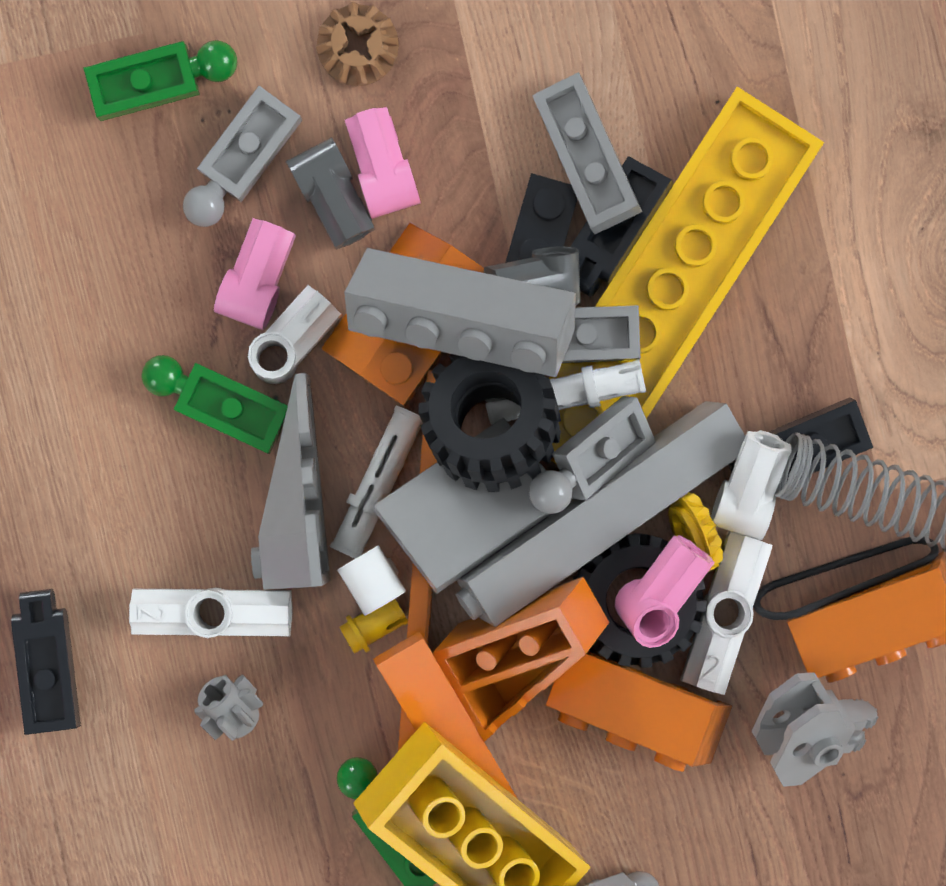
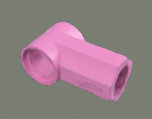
(384, 173)
(251, 288)
(652, 603)

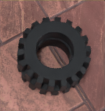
(495, 458)
(617, 642)

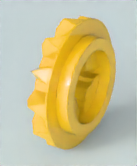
(694, 523)

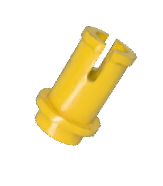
(368, 629)

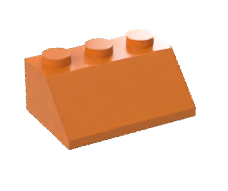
(388, 364)

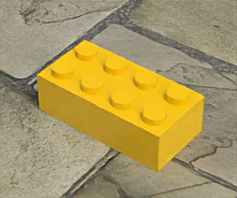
(462, 821)

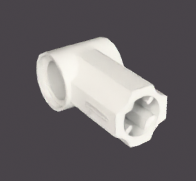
(295, 331)
(748, 498)
(372, 580)

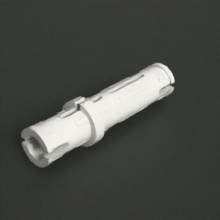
(581, 389)
(377, 482)

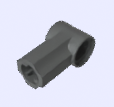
(327, 184)
(548, 267)

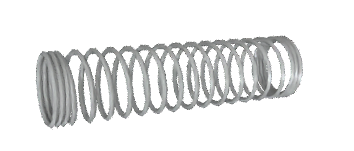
(803, 469)

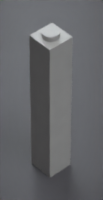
(567, 540)

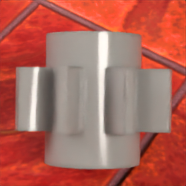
(228, 707)

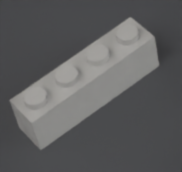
(461, 312)

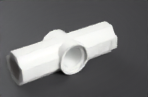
(178, 612)
(716, 646)

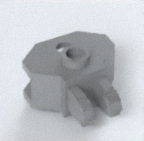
(811, 730)

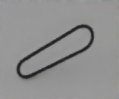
(849, 591)

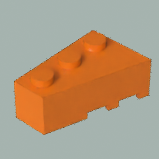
(874, 623)
(509, 664)
(639, 711)

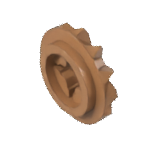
(352, 67)

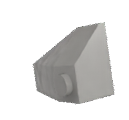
(293, 522)

